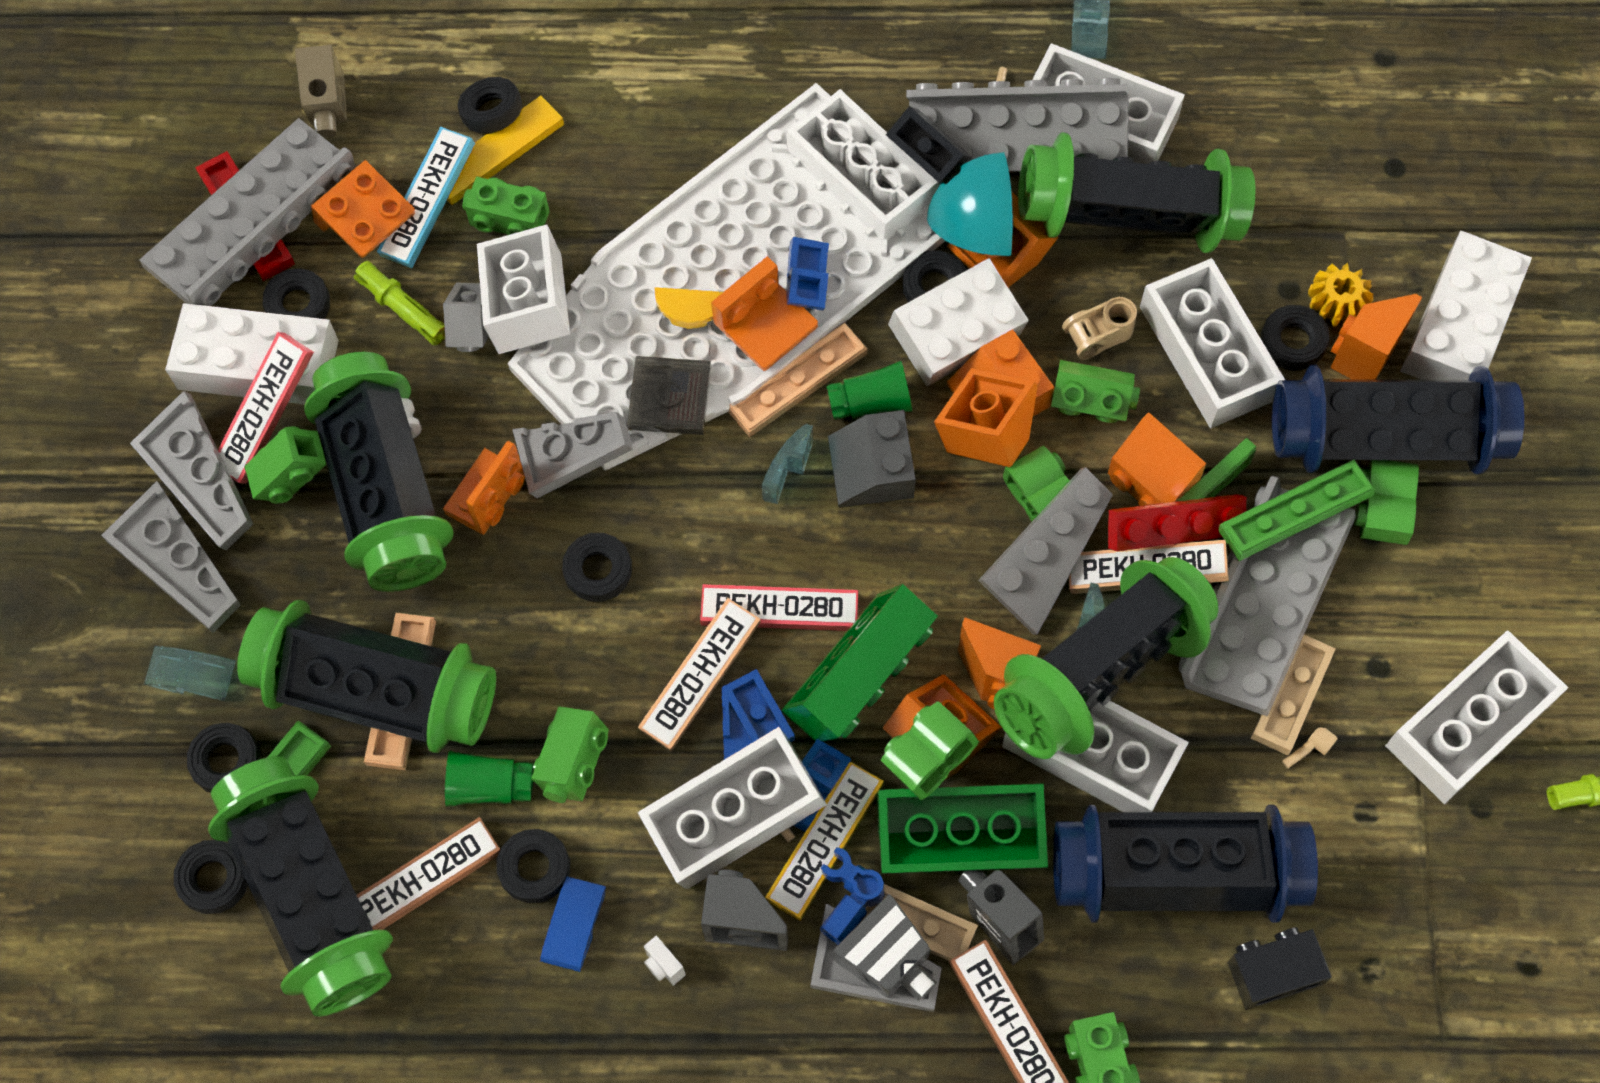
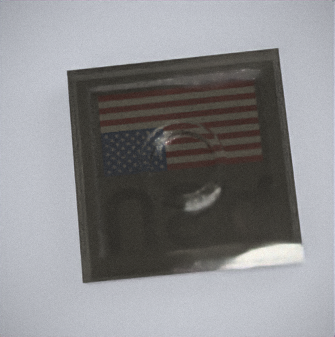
(669, 395)

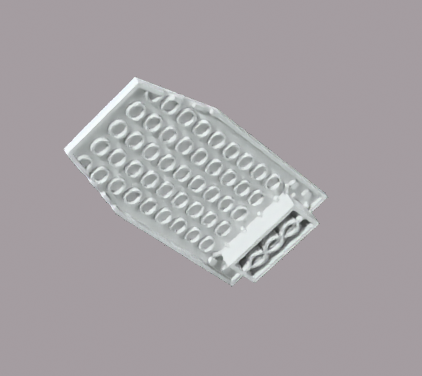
(805, 174)

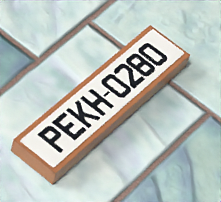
(428, 874)
(1005, 1016)

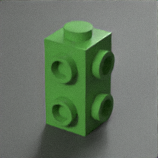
(504, 207)
(1094, 391)
(285, 464)
(570, 754)
(1100, 1051)

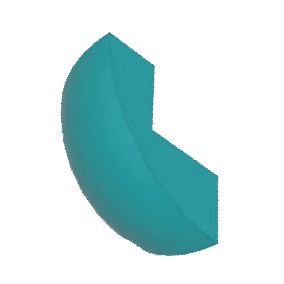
(976, 207)

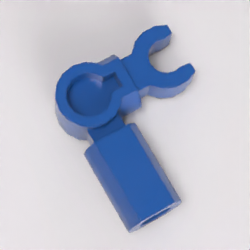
(866, 891)

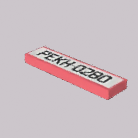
(264, 403)
(785, 606)

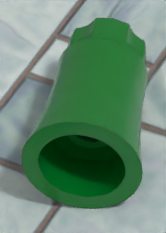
(870, 393)
(486, 780)

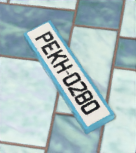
(428, 195)

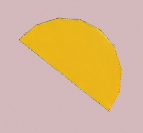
(685, 306)

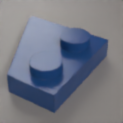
(749, 713)

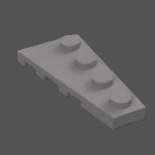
(190, 465)
(168, 553)
(1044, 554)

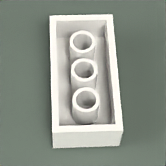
(1151, 106)
(1466, 310)
(1211, 342)
(224, 347)
(1476, 716)
(1123, 765)
(731, 808)

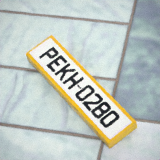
(830, 829)

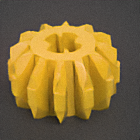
(1339, 293)

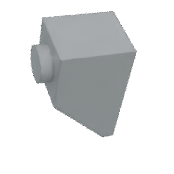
(464, 318)

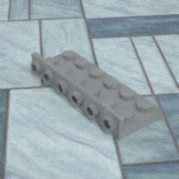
(1015, 117)
(248, 215)
(1265, 612)

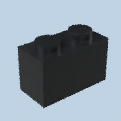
(928, 145)
(1278, 968)

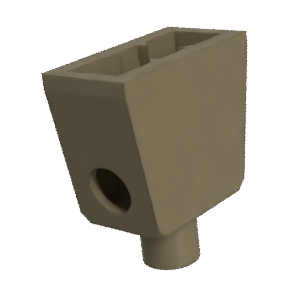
(321, 88)

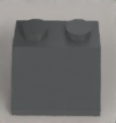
(872, 460)
(740, 914)

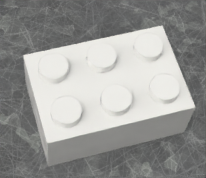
(522, 289)
(956, 320)

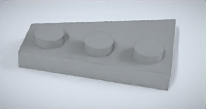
(569, 450)
(834, 978)

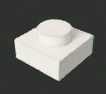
(662, 962)

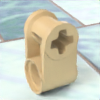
(1094, 329)

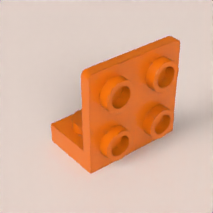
(362, 209)
(758, 316)
(486, 489)

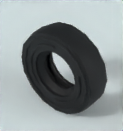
(496, 118)
(926, 263)
(293, 280)
(1303, 318)
(591, 545)
(208, 741)
(516, 848)
(186, 878)

